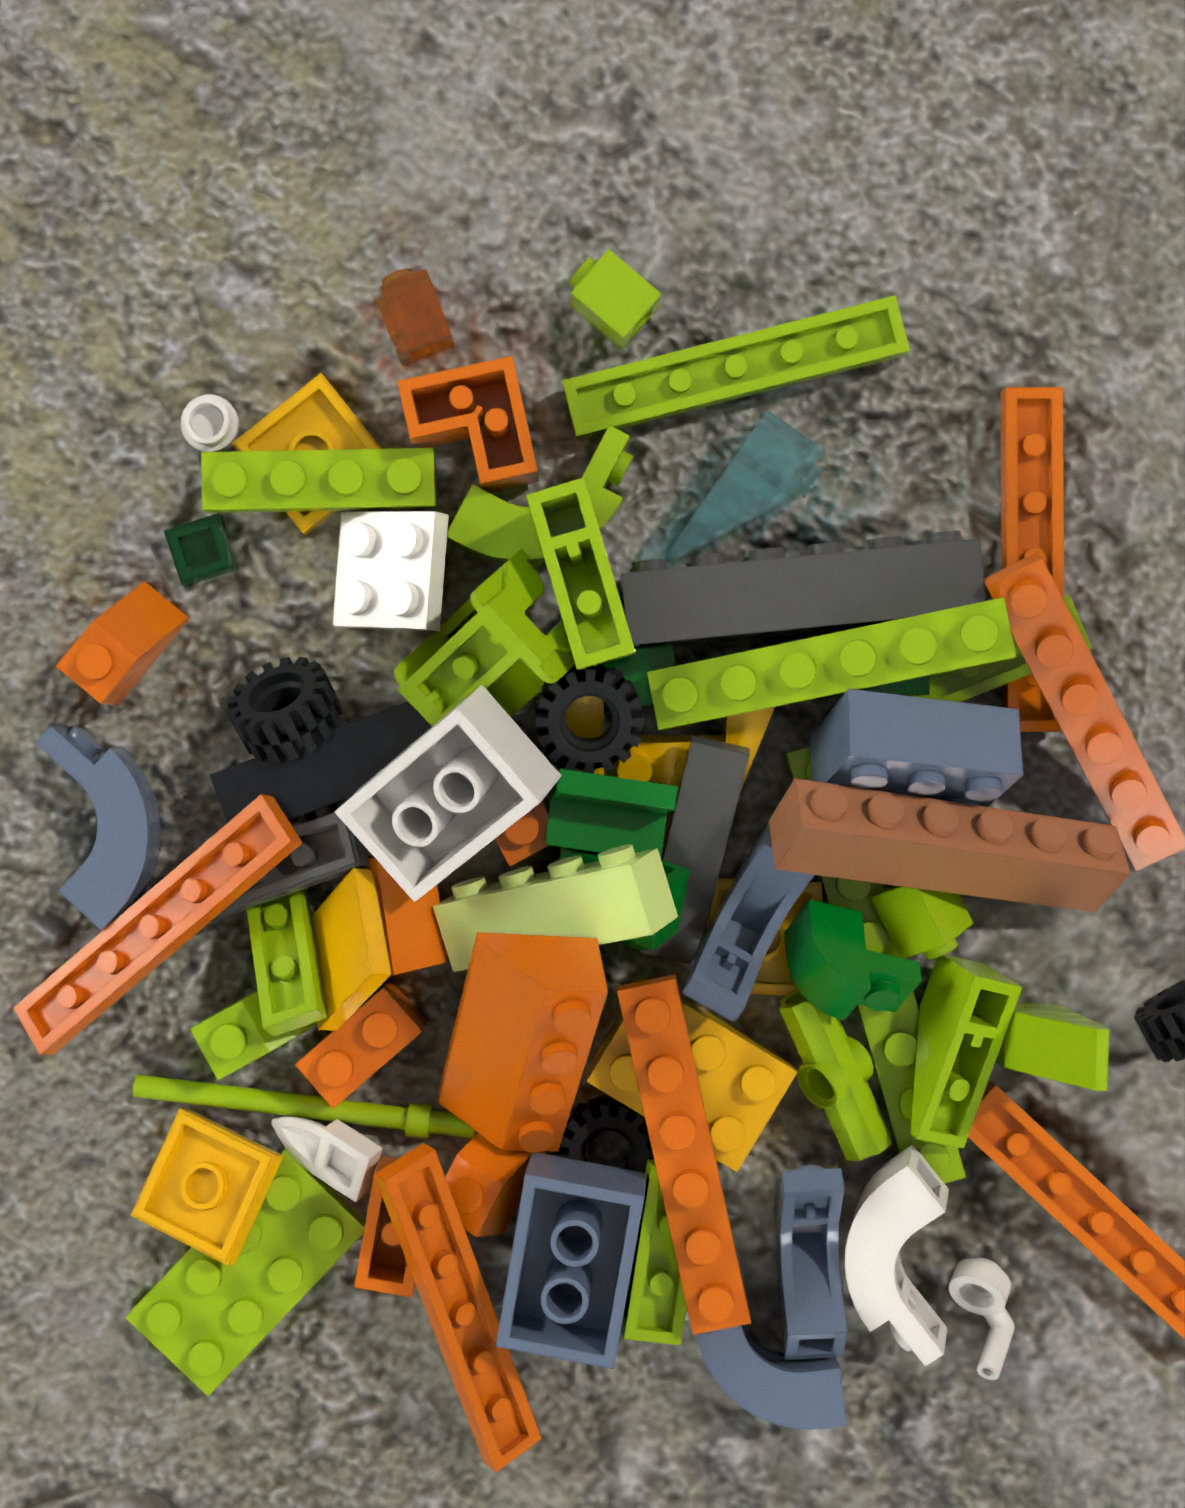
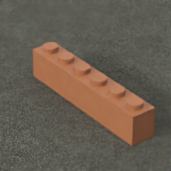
(946, 846)

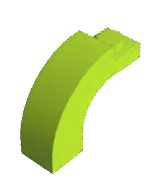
(500, 529)

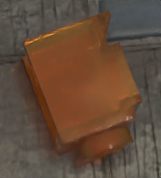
(413, 316)

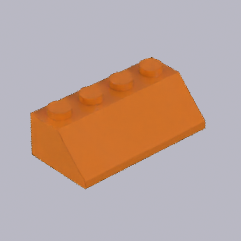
(523, 1037)

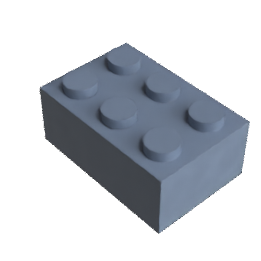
(918, 747)
(571, 1260)

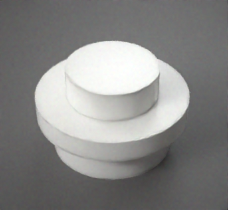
(209, 423)

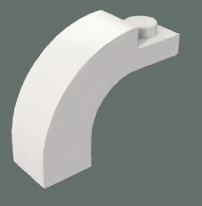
(892, 1208)

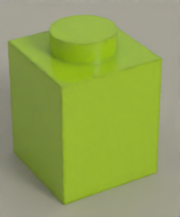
(613, 298)
(921, 920)

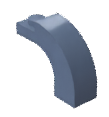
(126, 824)
(743, 931)
(808, 1262)
(768, 1386)

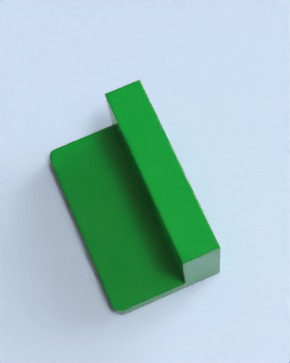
(607, 812)

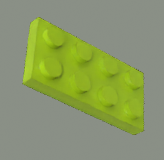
(217, 1313)

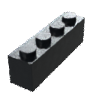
(328, 774)

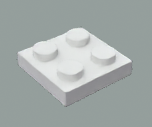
(390, 570)

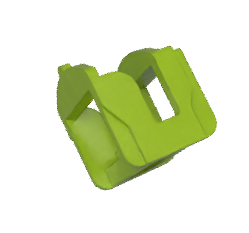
(494, 640)

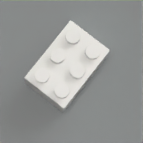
(449, 794)

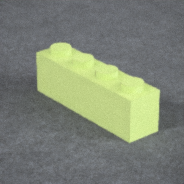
(605, 900)

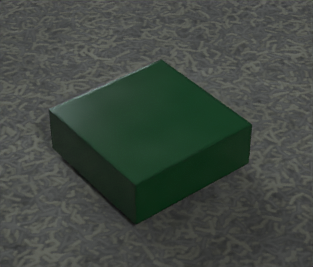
(201, 550)

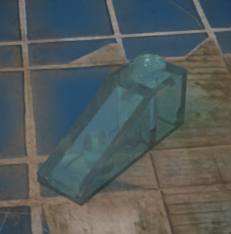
(756, 483)

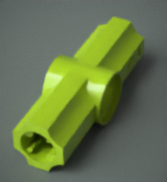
(836, 1077)

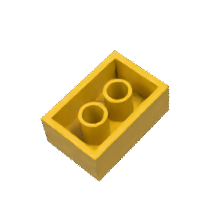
(735, 1073)

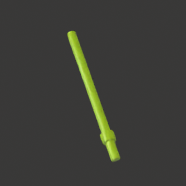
(416, 1120)

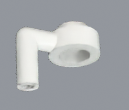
(984, 1290)

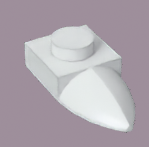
(331, 1153)

